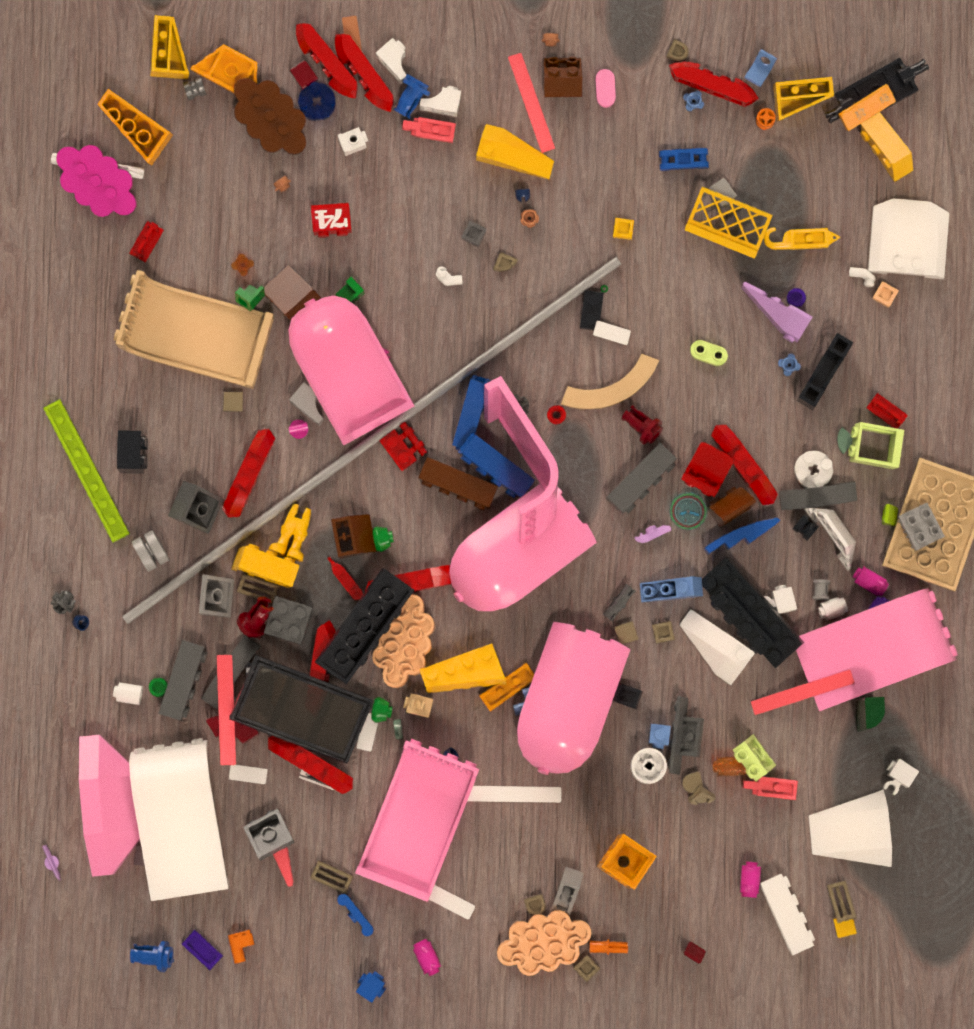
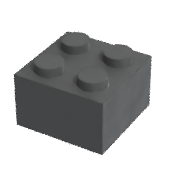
(288, 620)

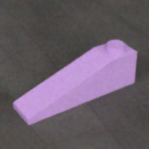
(788, 320)

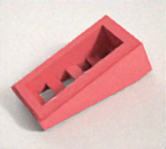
(283, 861)

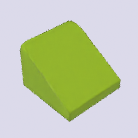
(889, 515)

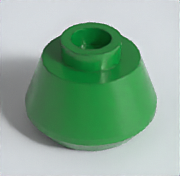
(382, 538)
(381, 710)

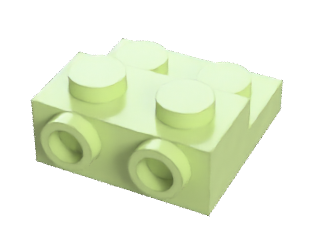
(753, 758)

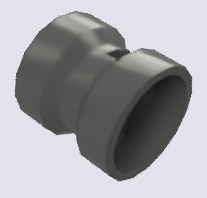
(194, 88)

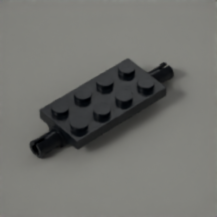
(895, 74)

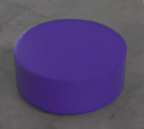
(796, 297)

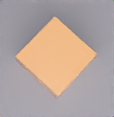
(885, 294)

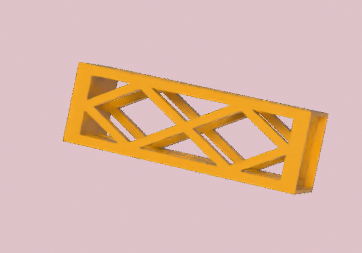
(639, 861)

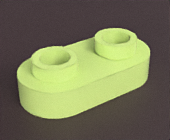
(708, 354)

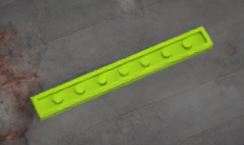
(86, 471)

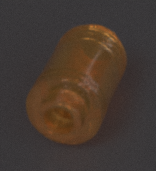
(728, 767)

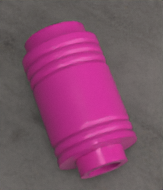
(870, 581)
(750, 880)
(427, 957)

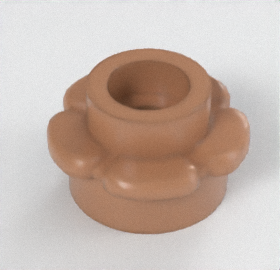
(550, 39)
(282, 184)
(529, 213)

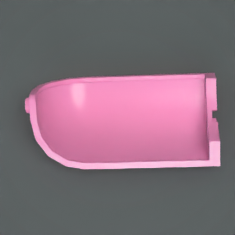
(346, 367)
(497, 571)
(569, 698)

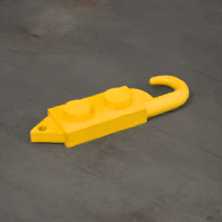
(802, 239)

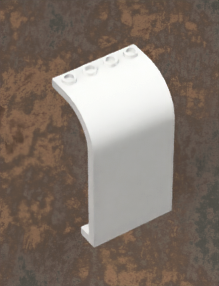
(177, 820)

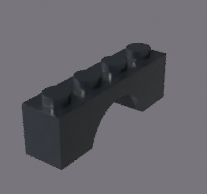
(824, 371)

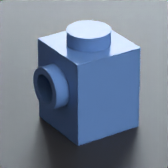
(659, 735)

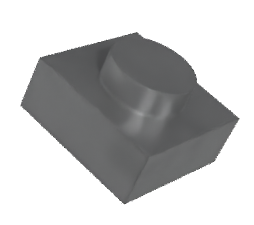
(474, 233)

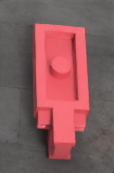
(430, 129)
(773, 787)

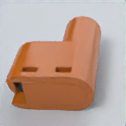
(237, 942)

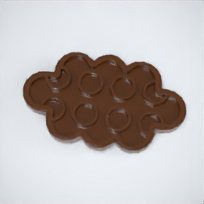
(269, 116)

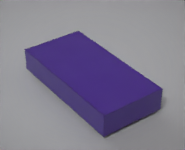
(202, 950)

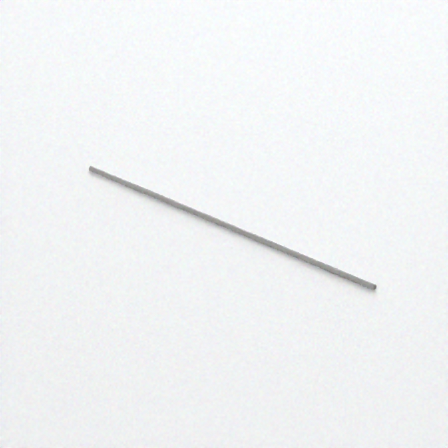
(370, 441)

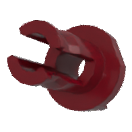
(645, 426)
(253, 622)

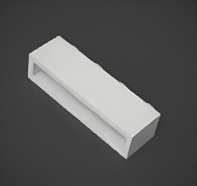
(786, 914)

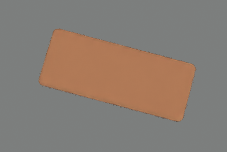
(351, 28)

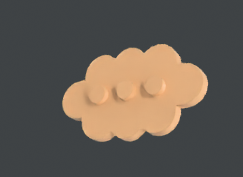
(406, 643)
(543, 942)

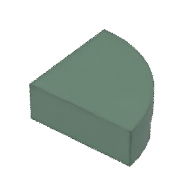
(844, 440)
(398, 729)

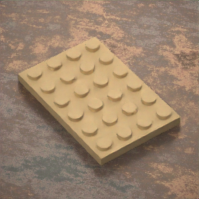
(952, 503)

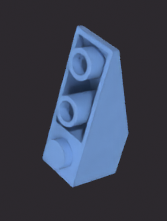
(671, 589)

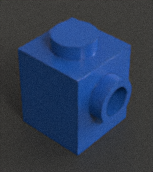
(371, 986)

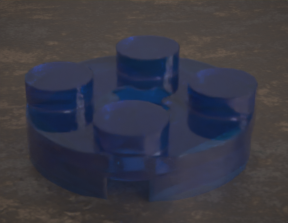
(317, 112)

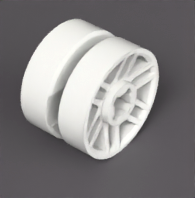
(657, 770)

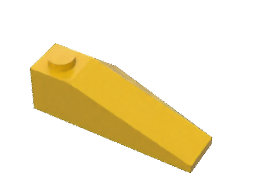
(508, 151)

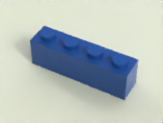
(496, 466)

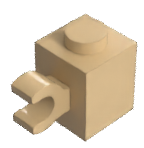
(418, 705)

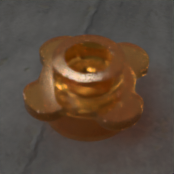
(247, 264)

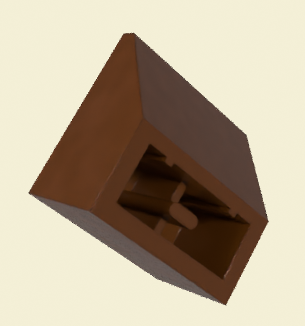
(562, 77)
(353, 535)

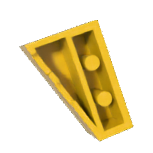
(166, 52)
(800, 94)
(887, 146)
(266, 565)

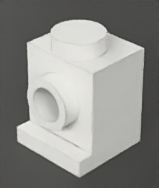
(352, 147)

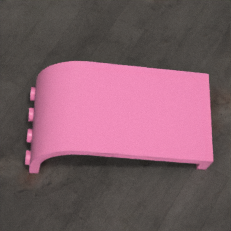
(540, 512)
(878, 646)
(417, 820)

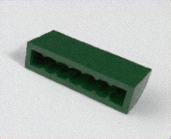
(869, 712)

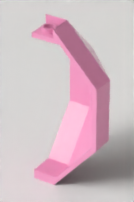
(106, 805)

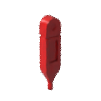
(346, 580)

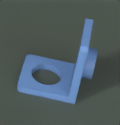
(759, 71)

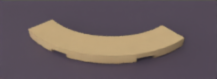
(614, 393)

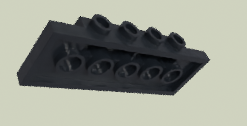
(750, 613)
(364, 626)

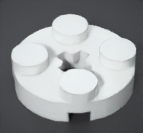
(803, 474)

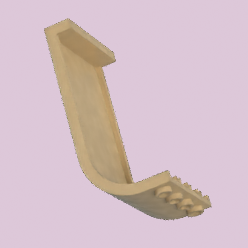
(193, 332)

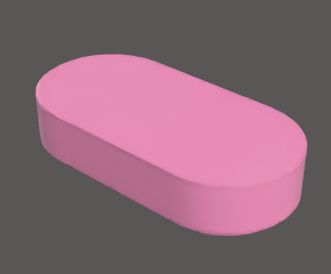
(605, 88)

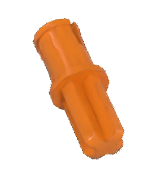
(608, 947)

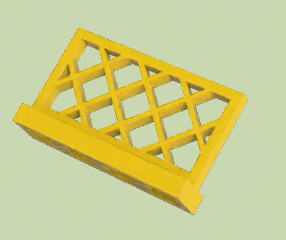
(721, 237)

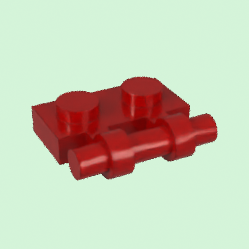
(399, 451)

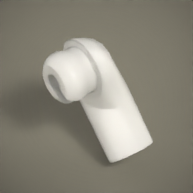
(863, 273)
(446, 278)

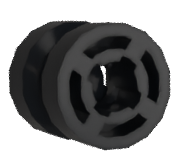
(808, 531)

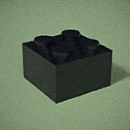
(130, 452)

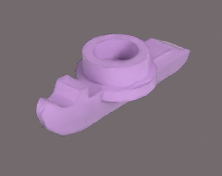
(652, 533)
(51, 862)

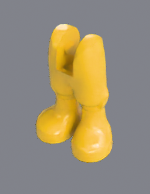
(295, 527)

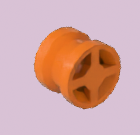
(767, 115)

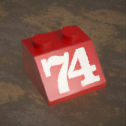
(331, 219)

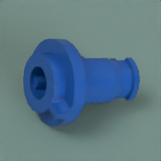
(411, 95)
(153, 955)

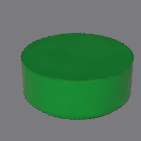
(158, 687)

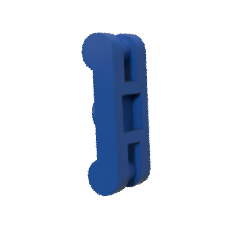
(683, 159)
(355, 914)

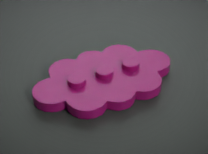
(96, 180)

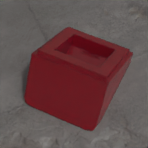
(303, 74)
(694, 952)

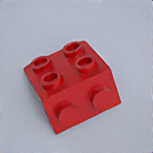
(707, 469)

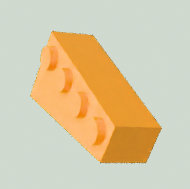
(139, 129)

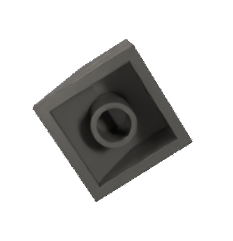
(195, 507)

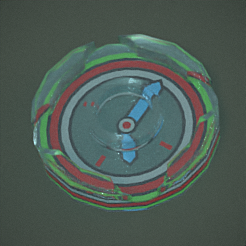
(688, 511)

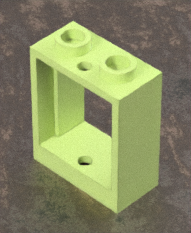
(895, 445)

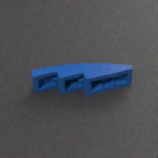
(748, 533)

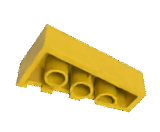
(464, 671)

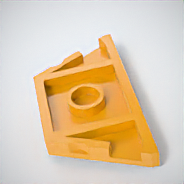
(226, 67)

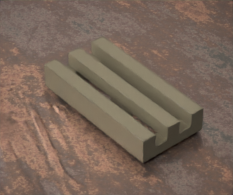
(242, 583)
(317, 870)
(845, 917)

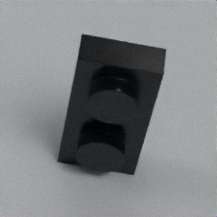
(591, 309)

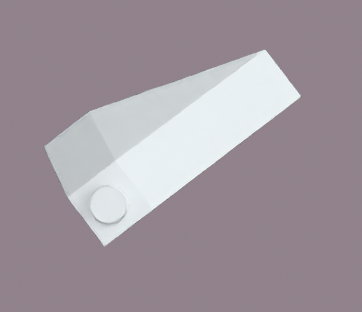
(720, 650)

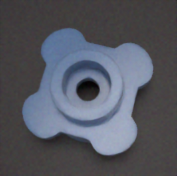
(698, 100)
(784, 364)

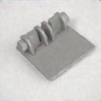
(920, 526)

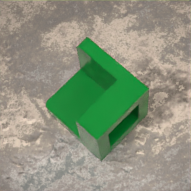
(351, 291)
(249, 297)

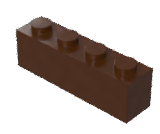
(457, 483)

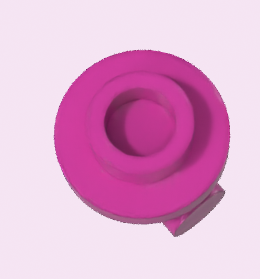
(298, 429)

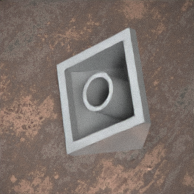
(216, 596)

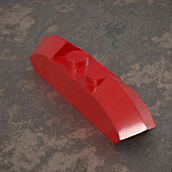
(312, 43)
(350, 53)
(704, 80)
(745, 464)
(248, 473)
(425, 578)
(323, 636)
(311, 764)

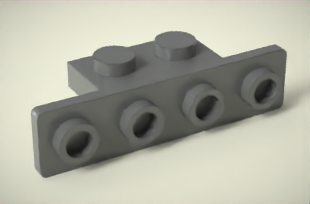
(686, 736)

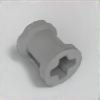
(821, 589)

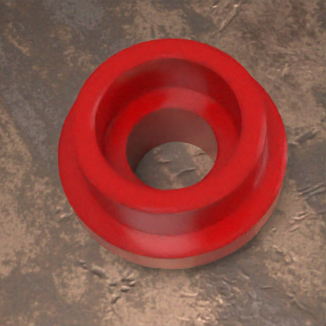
(556, 408)

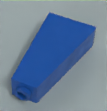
(471, 411)

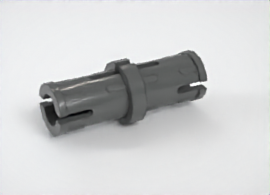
(619, 602)

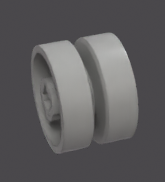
(150, 550)

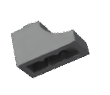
(305, 401)
(567, 890)

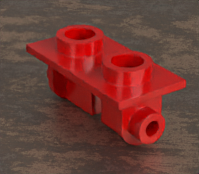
(146, 241)
(887, 411)

